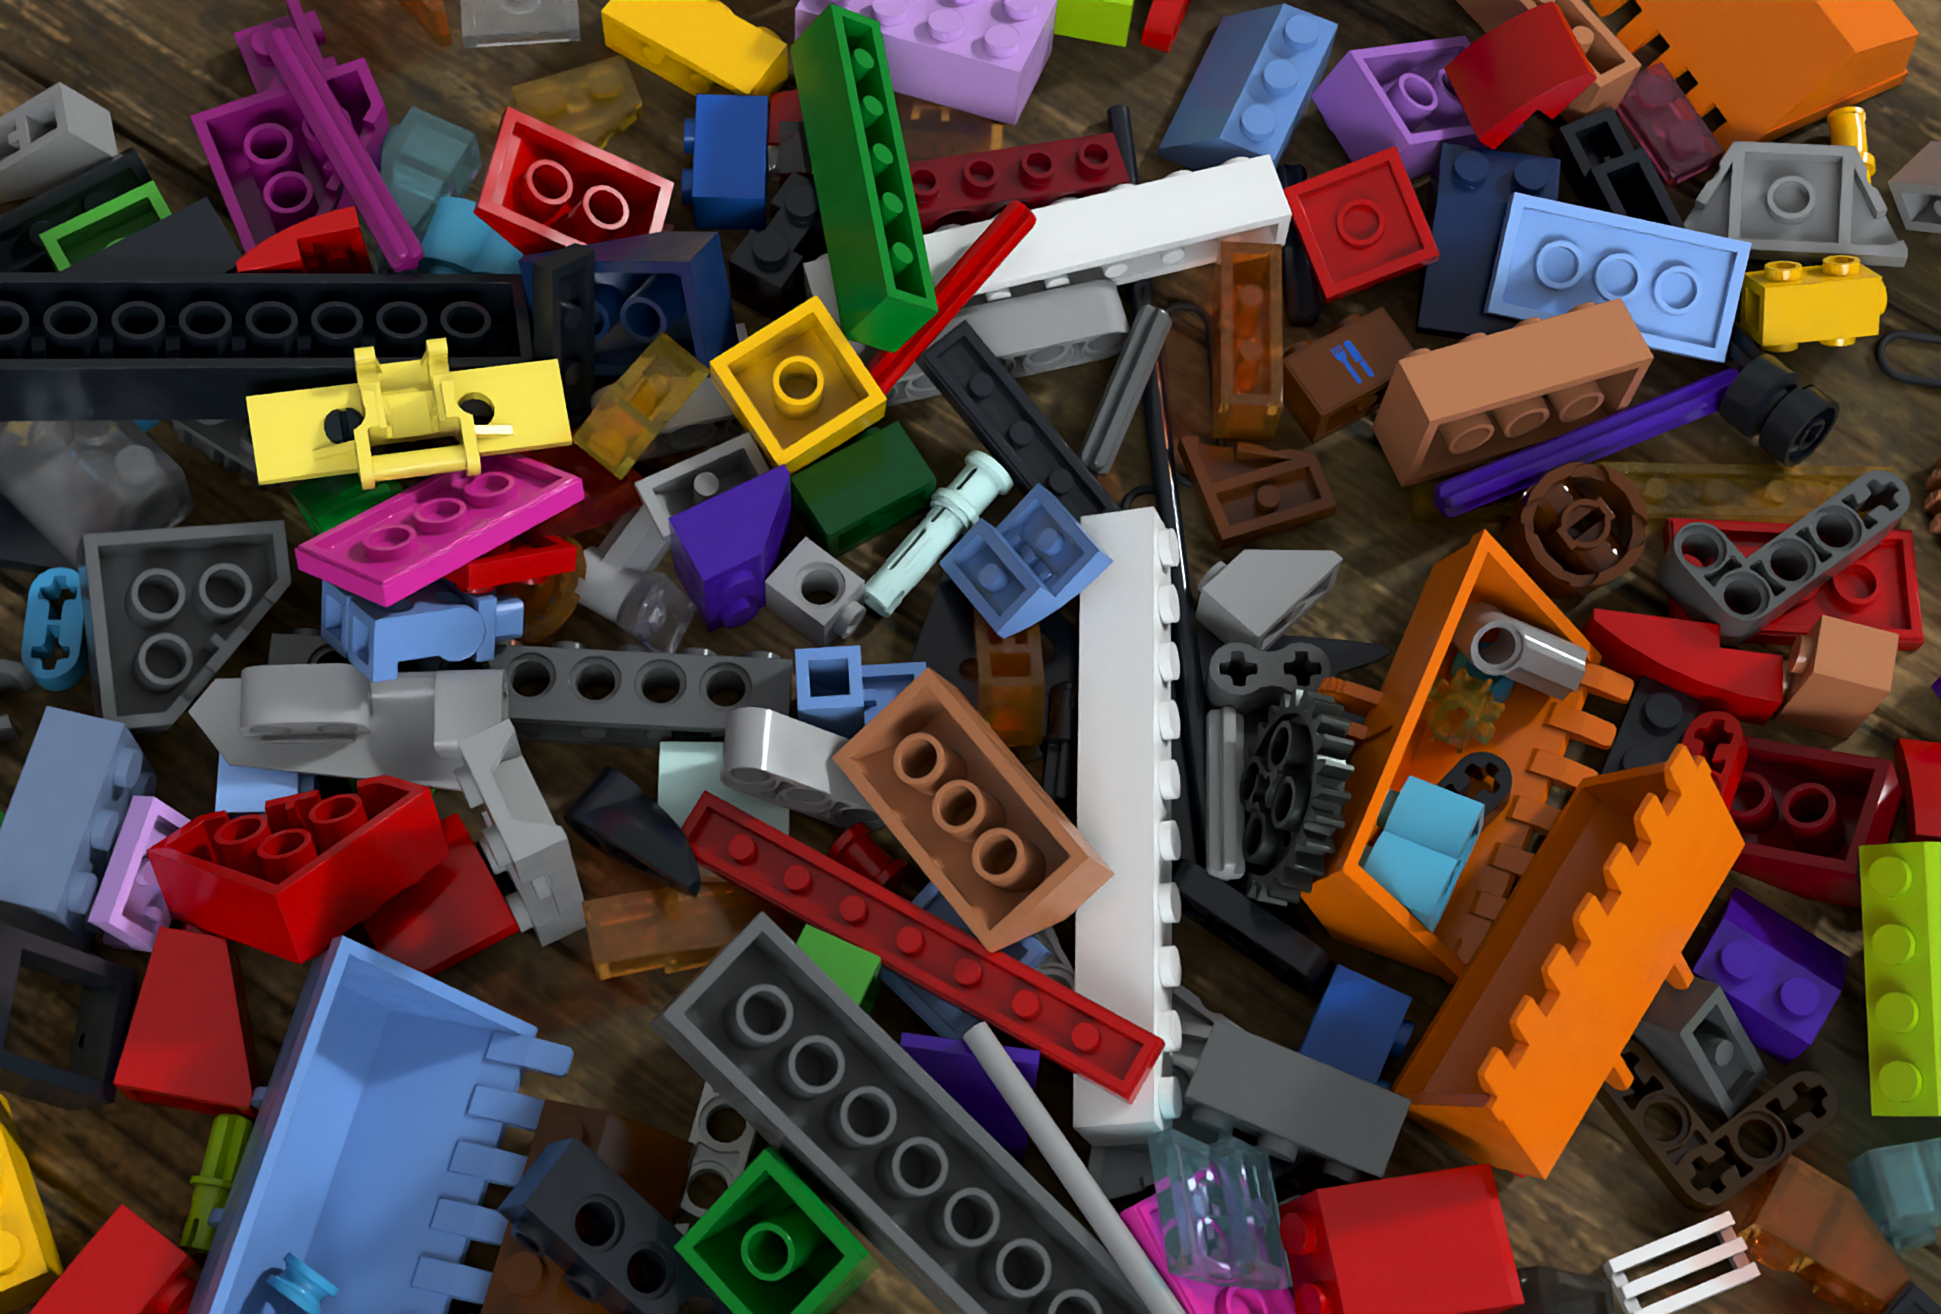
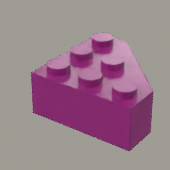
(273, 163)

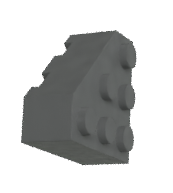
(172, 611)

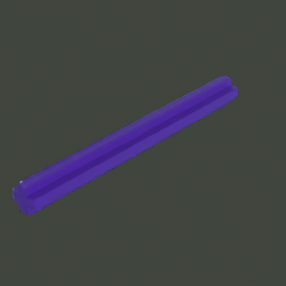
(1582, 444)

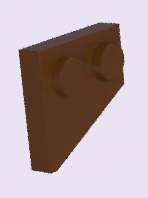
(1254, 489)

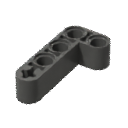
(1796, 551)

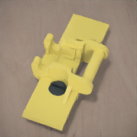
(406, 401)

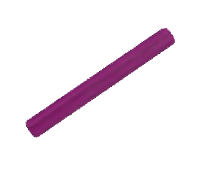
(344, 149)

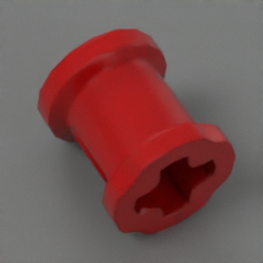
(864, 856)

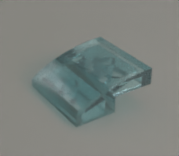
(1218, 1211)

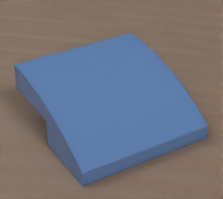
(1025, 563)

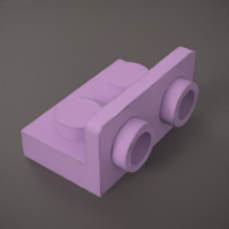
(129, 897)

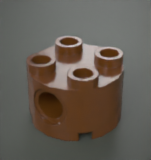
(1577, 529)

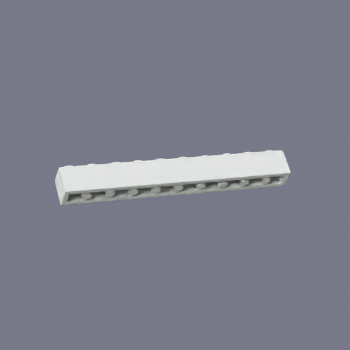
(1126, 811)

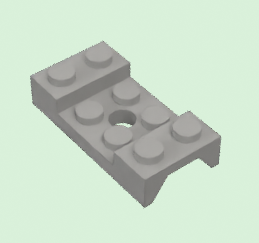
(521, 834)

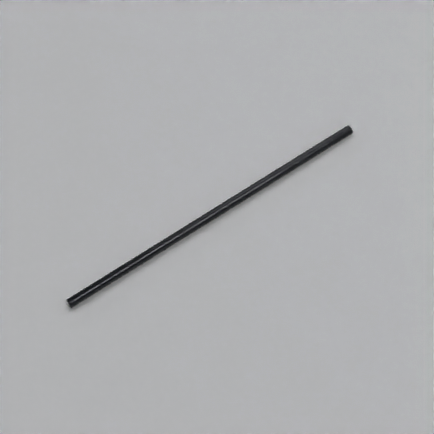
(1169, 509)

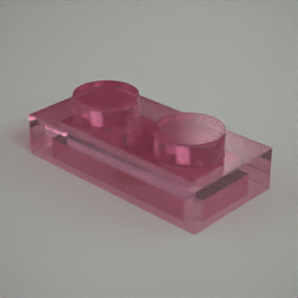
(1668, 126)

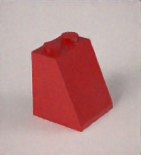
(1402, 1246)

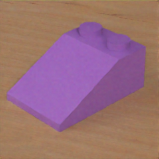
(1398, 100)

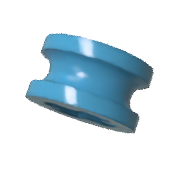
(302, 1285)

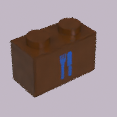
(1342, 373)

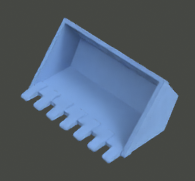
(377, 1144)

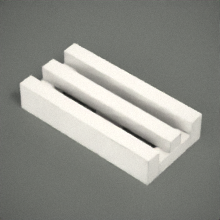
(1730, 1248)

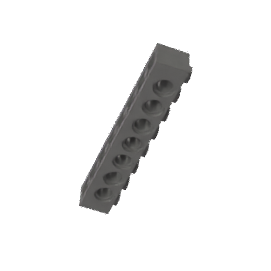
(632, 671)

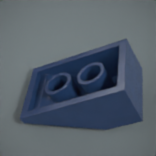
(1466, 220)
(654, 286)

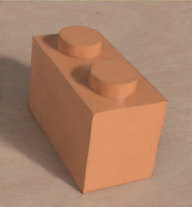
(1836, 676)

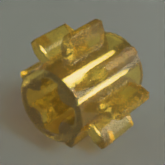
(1473, 697)

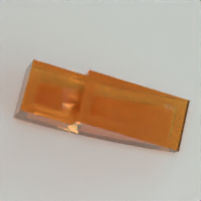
(669, 927)

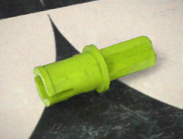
(212, 1187)

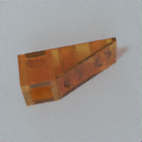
(1822, 1235)

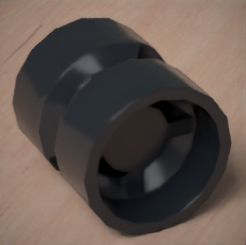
(1770, 403)

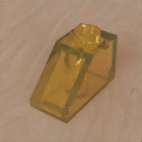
(641, 405)

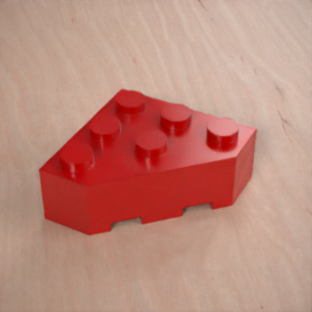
(301, 867)

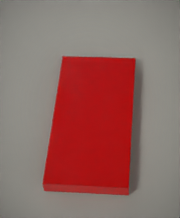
(1872, 591)

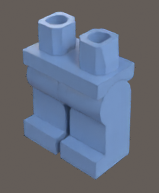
(422, 625)

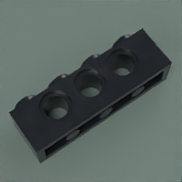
(624, 1226)

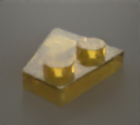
(584, 101)

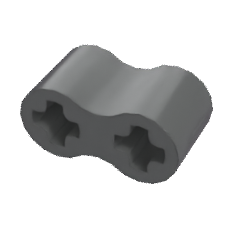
(1262, 675)

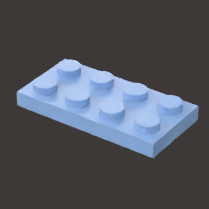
(1671, 279)

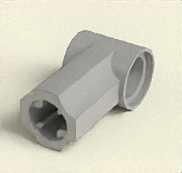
(619, 564)
(1520, 651)

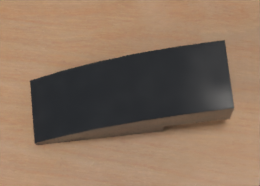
(1610, 172)

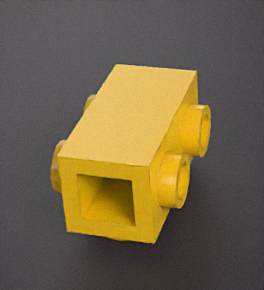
(1812, 303)

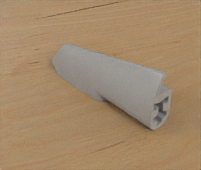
(345, 726)

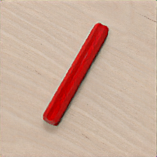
(957, 289)

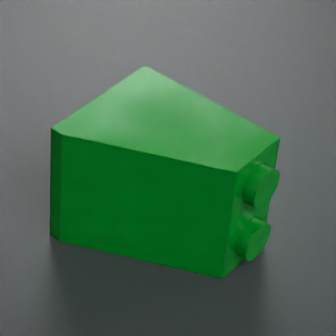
(775, 1245)

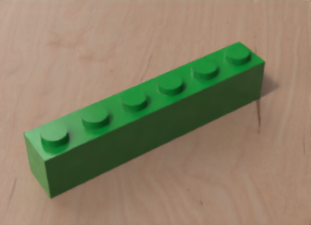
(862, 180)

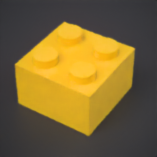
(798, 387)

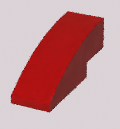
(1689, 660)

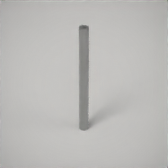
(1071, 1171)

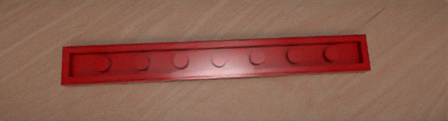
(923, 948)

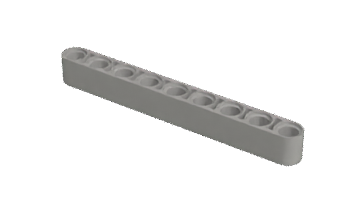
(1023, 332)

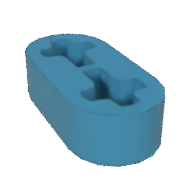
(43, 627)

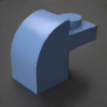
(841, 692)

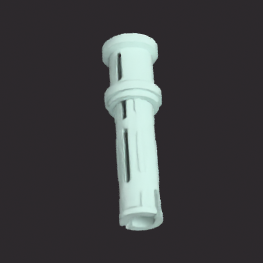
(951, 513)

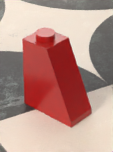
(191, 1029)

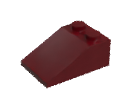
(1809, 814)

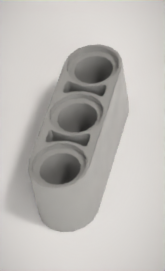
(791, 767)

